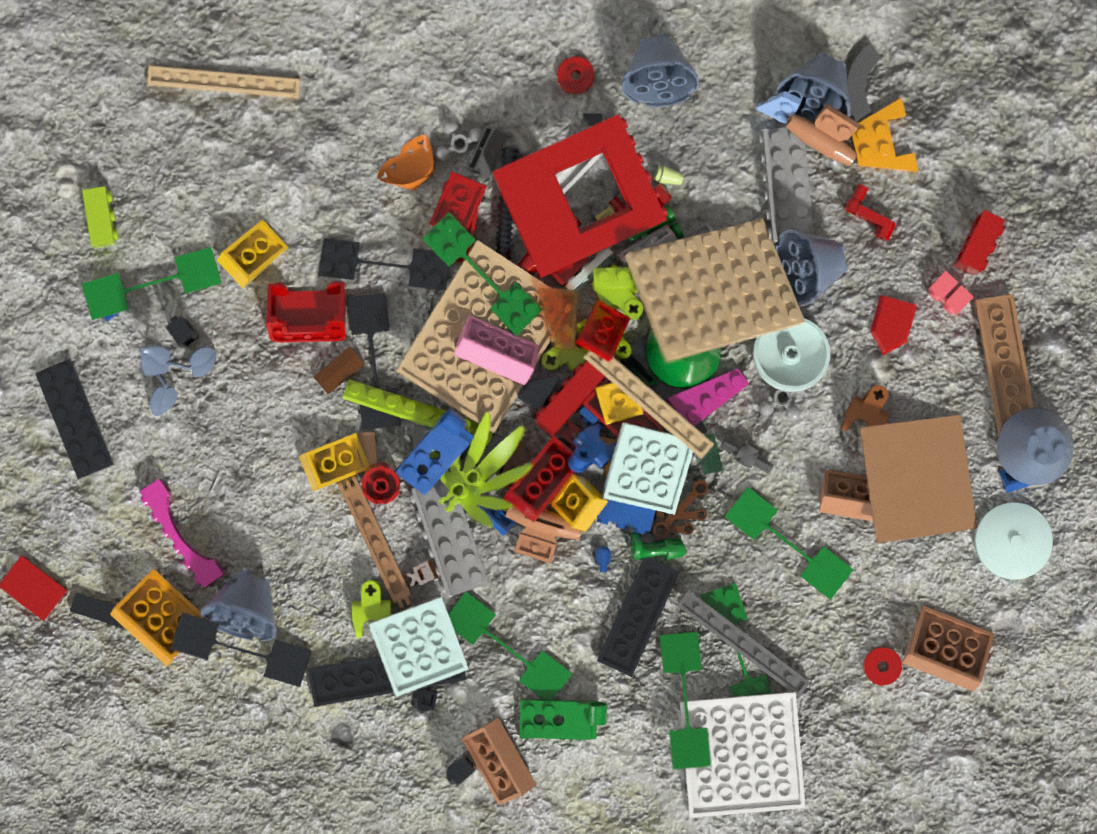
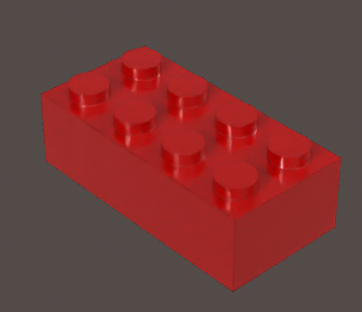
(571, 397)
(644, 420)
(543, 481)

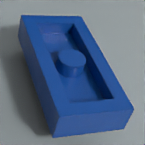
(500, 522)

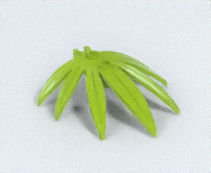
(471, 483)

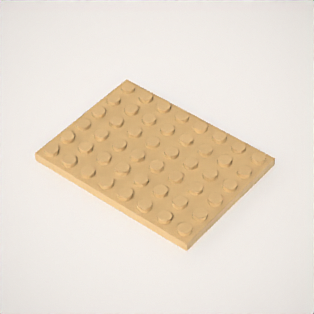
(714, 289)
(432, 358)

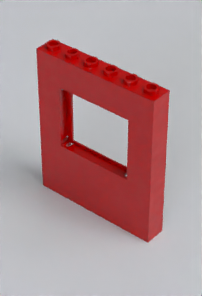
(542, 208)

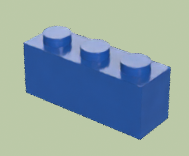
(627, 515)

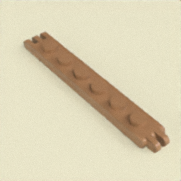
(376, 542)

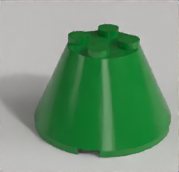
(682, 372)

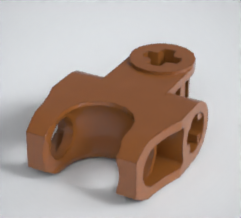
(867, 409)

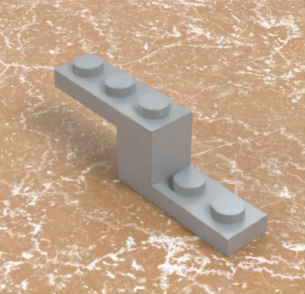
(661, 236)

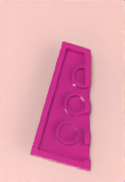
(705, 398)

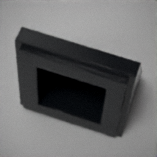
(592, 118)
(424, 698)

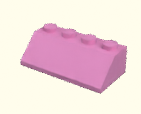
(497, 350)

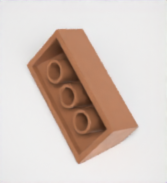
(845, 495)
(498, 761)

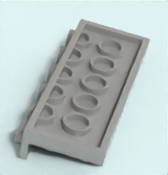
(786, 182)
(449, 541)

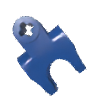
(591, 450)

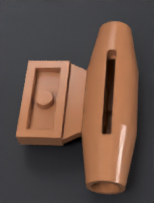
(826, 133)
(538, 537)

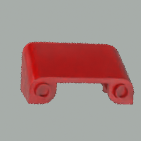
(306, 314)

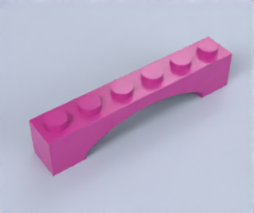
(157, 497)

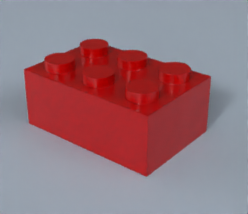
(980, 243)

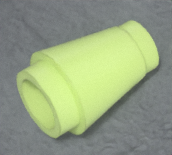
(667, 175)

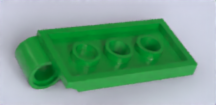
(579, 716)

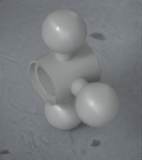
(450, 128)
(792, 412)

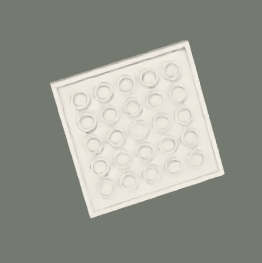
(751, 754)

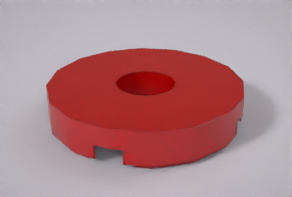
(575, 64)
(891, 658)

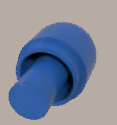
(603, 557)

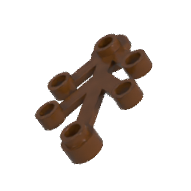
(679, 514)

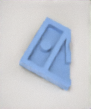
(780, 106)

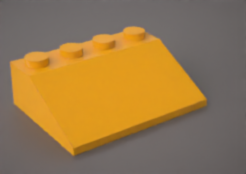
(153, 613)

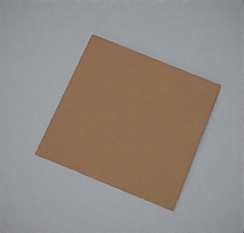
(918, 478)

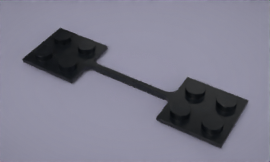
(341, 258)
(368, 317)
(198, 635)

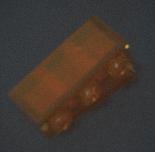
(560, 316)

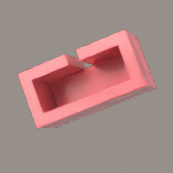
(949, 294)

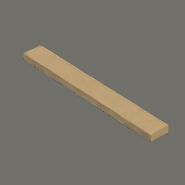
(223, 81)
(652, 404)

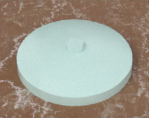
(792, 357)
(1013, 540)

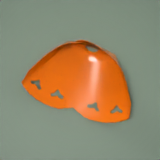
(410, 168)

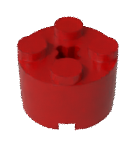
(380, 472)

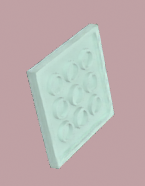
(647, 469)
(418, 646)

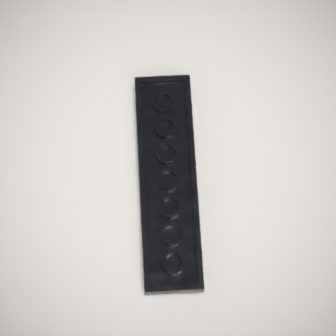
(356, 681)

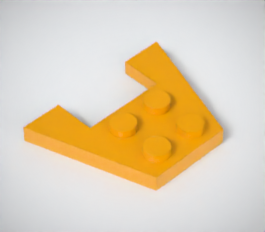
(874, 141)

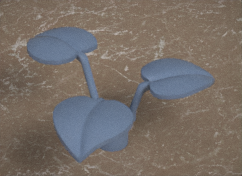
(156, 362)

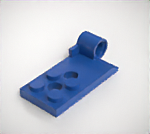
(449, 439)

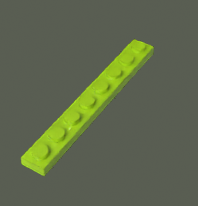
(400, 406)

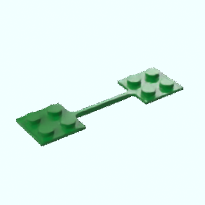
(450, 242)
(108, 296)
(823, 572)
(729, 604)
(543, 675)
(688, 746)

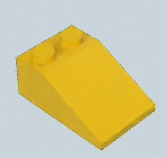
(252, 253)
(333, 462)

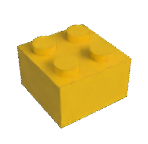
(579, 502)

